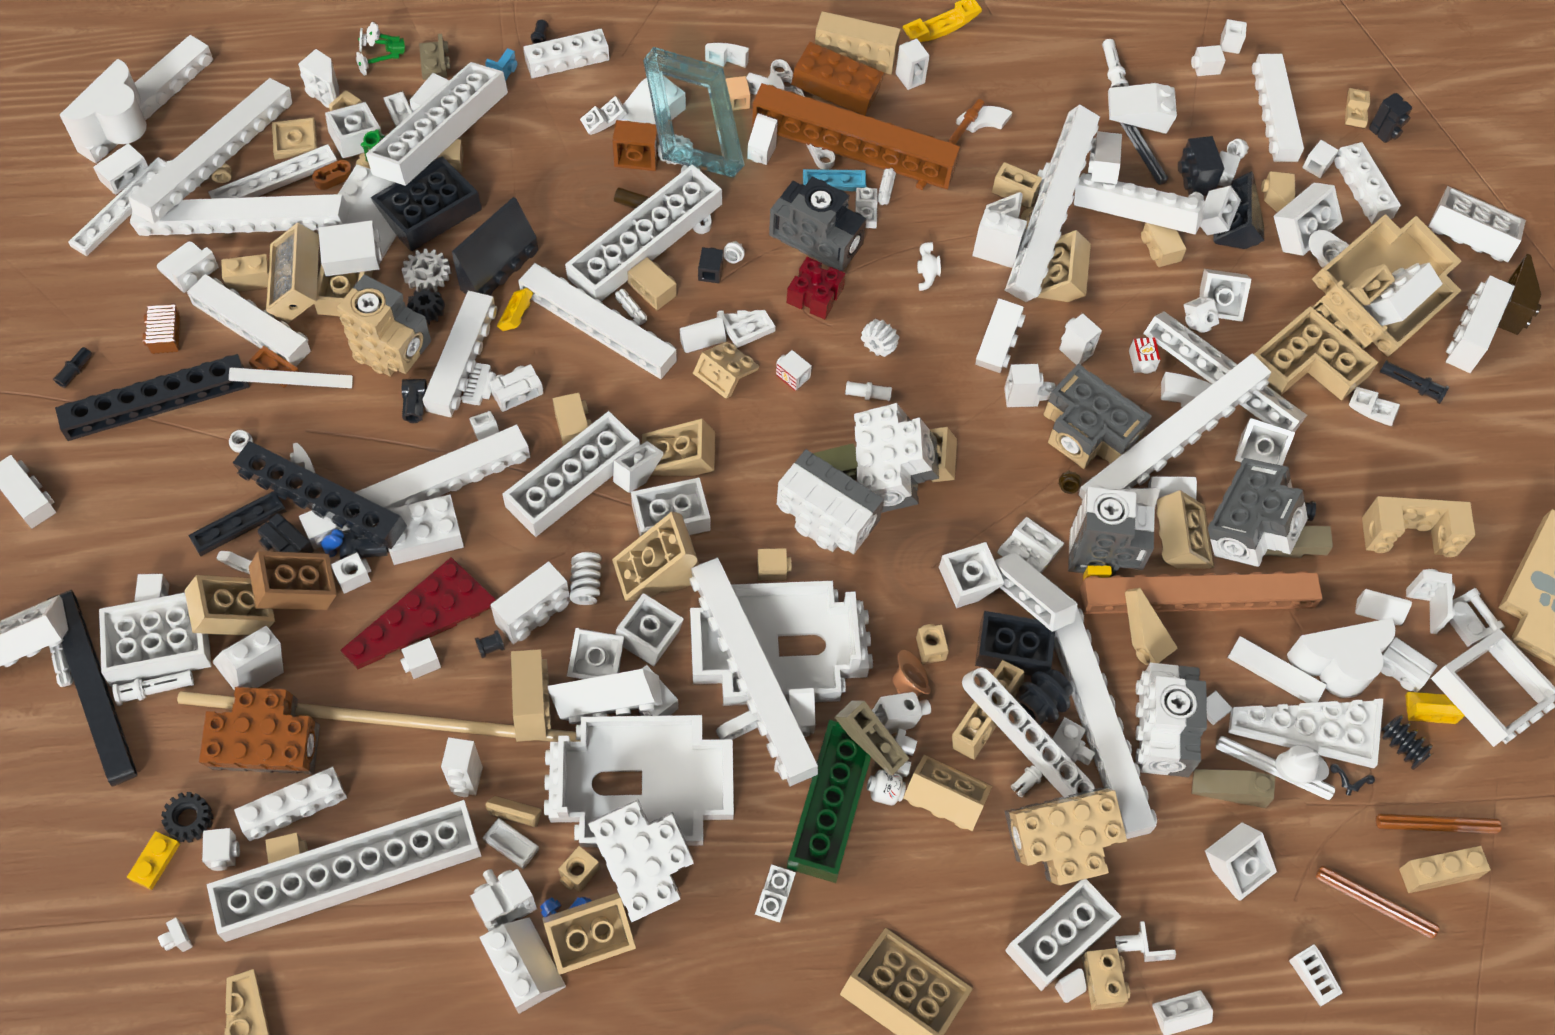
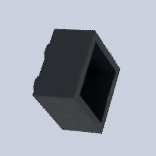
(1200, 165)

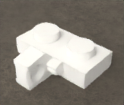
(1069, 740)

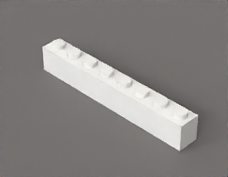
(161, 84)
(599, 321)

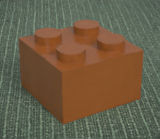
(635, 145)

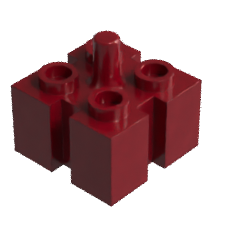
(815, 288)

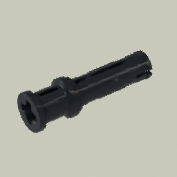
(1427, 384)

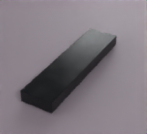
(236, 523)

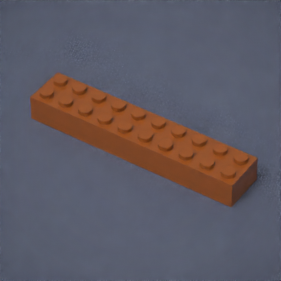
(858, 136)

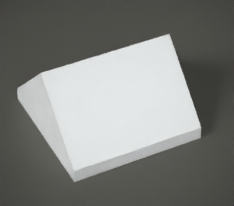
(1264, 442)

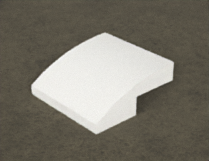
(1032, 544)

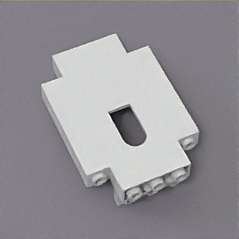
(790, 611)
(676, 766)

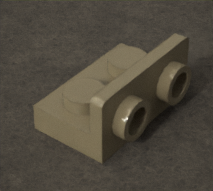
(433, 58)

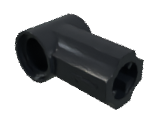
(412, 394)
(354, 544)

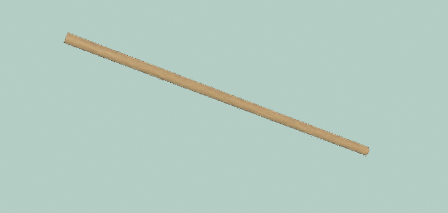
(380, 718)

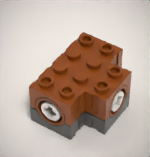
(260, 734)

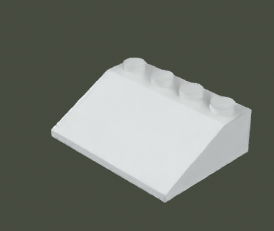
(358, 192)
(1477, 224)
(150, 640)

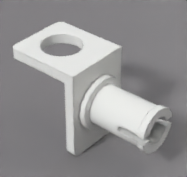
(1139, 942)

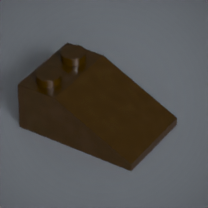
(1524, 298)

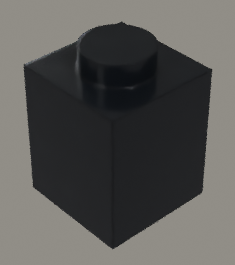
(710, 265)

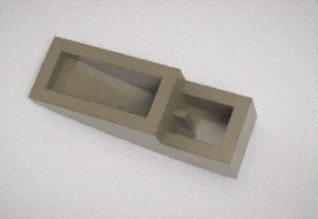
(1312, 540)

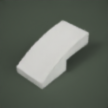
(723, 52)
(1371, 406)

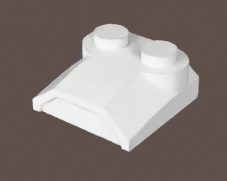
(595, 654)

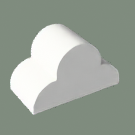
(106, 110)
(1345, 656)

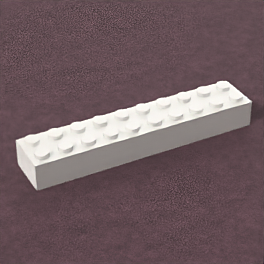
(342, 871)

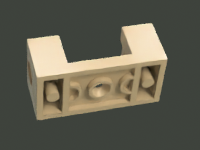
(1448, 520)

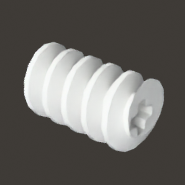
(584, 578)

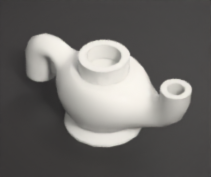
(928, 266)

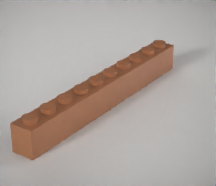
(1204, 592)

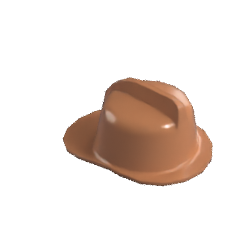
(910, 675)

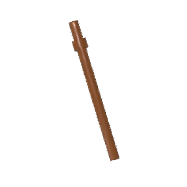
(970, 116)

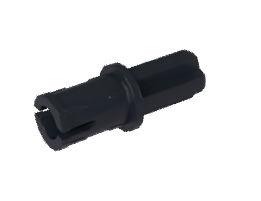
(72, 367)

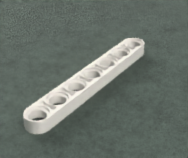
(786, 76)

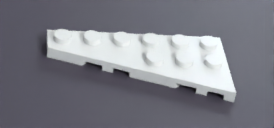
(1331, 728)

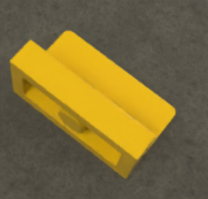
(1432, 708)

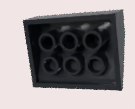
(428, 204)
(495, 250)

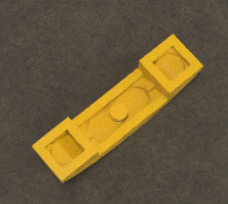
(943, 24)

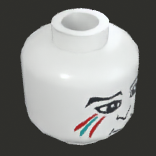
(886, 788)

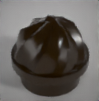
(1070, 482)

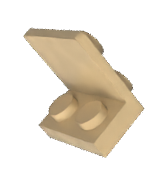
(723, 367)

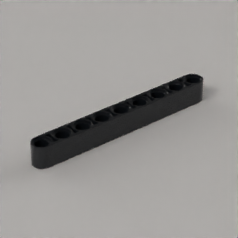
(95, 695)

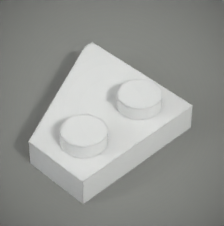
(746, 326)

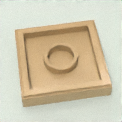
(293, 137)

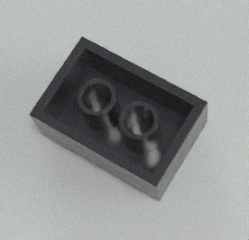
(1015, 640)

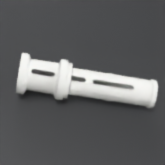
(1116, 72)
(140, 689)

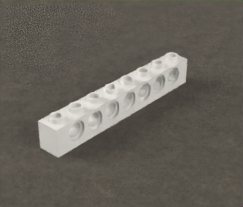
(1213, 365)

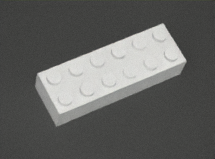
(569, 474)

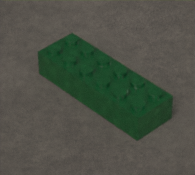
(829, 806)

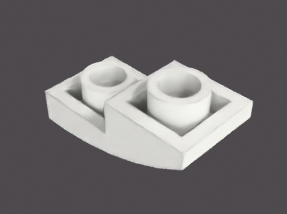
(600, 119)
(867, 205)
(301, 458)
(775, 893)

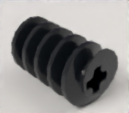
(1406, 740)

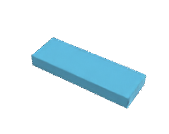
(841, 179)

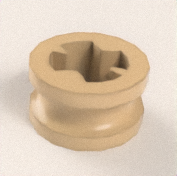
(222, 174)

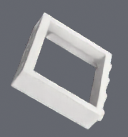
(1522, 671)

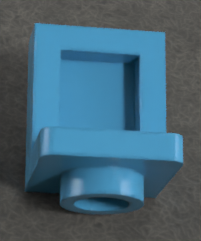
(506, 63)

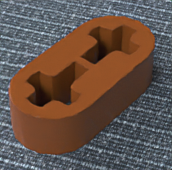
(332, 174)

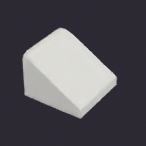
(484, 425)
(1071, 985)

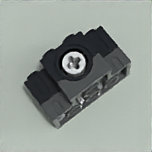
(818, 222)

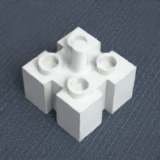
(503, 899)

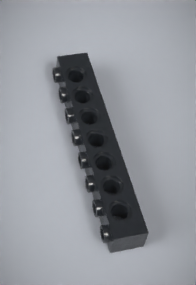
(144, 405)
(273, 466)

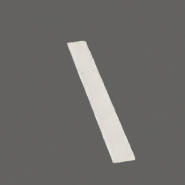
(288, 377)

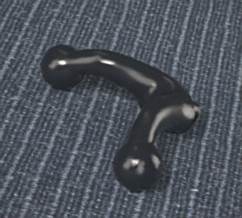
(1369, 779)

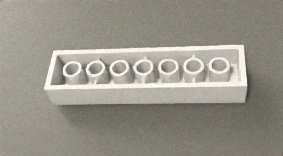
(437, 123)
(644, 233)

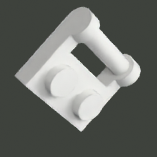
(1466, 621)

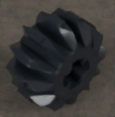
(427, 304)

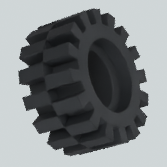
(177, 807)

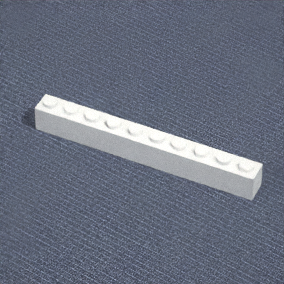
(210, 151)
(1052, 204)
(247, 215)
(1183, 427)
(434, 477)
(754, 673)
(1103, 726)

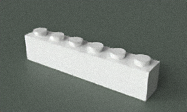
(1277, 108)
(1140, 204)
(248, 320)
(460, 354)

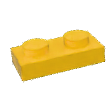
(517, 305)
(153, 860)

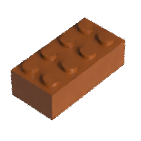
(837, 78)

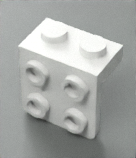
(187, 265)
(1437, 589)

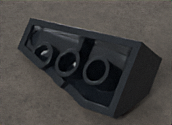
(1248, 224)

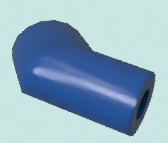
(331, 542)

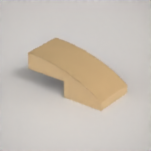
(1356, 107)

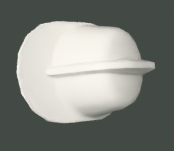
(1325, 246)
(1301, 765)

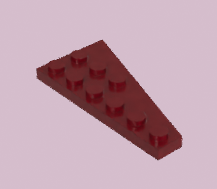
(427, 610)

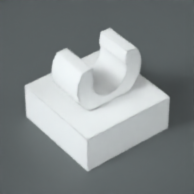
(176, 936)

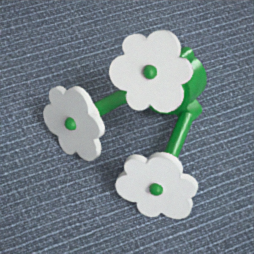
(393, 44)

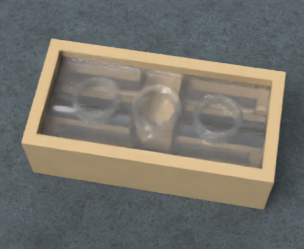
(292, 273)

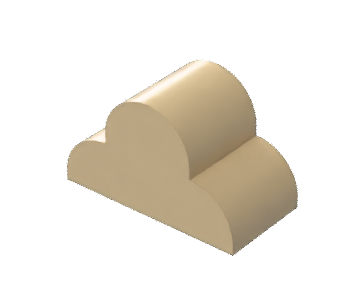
(657, 560)

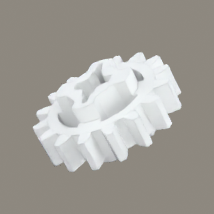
(426, 270)

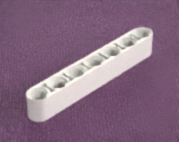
(1017, 733)

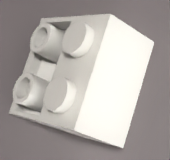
(319, 77)

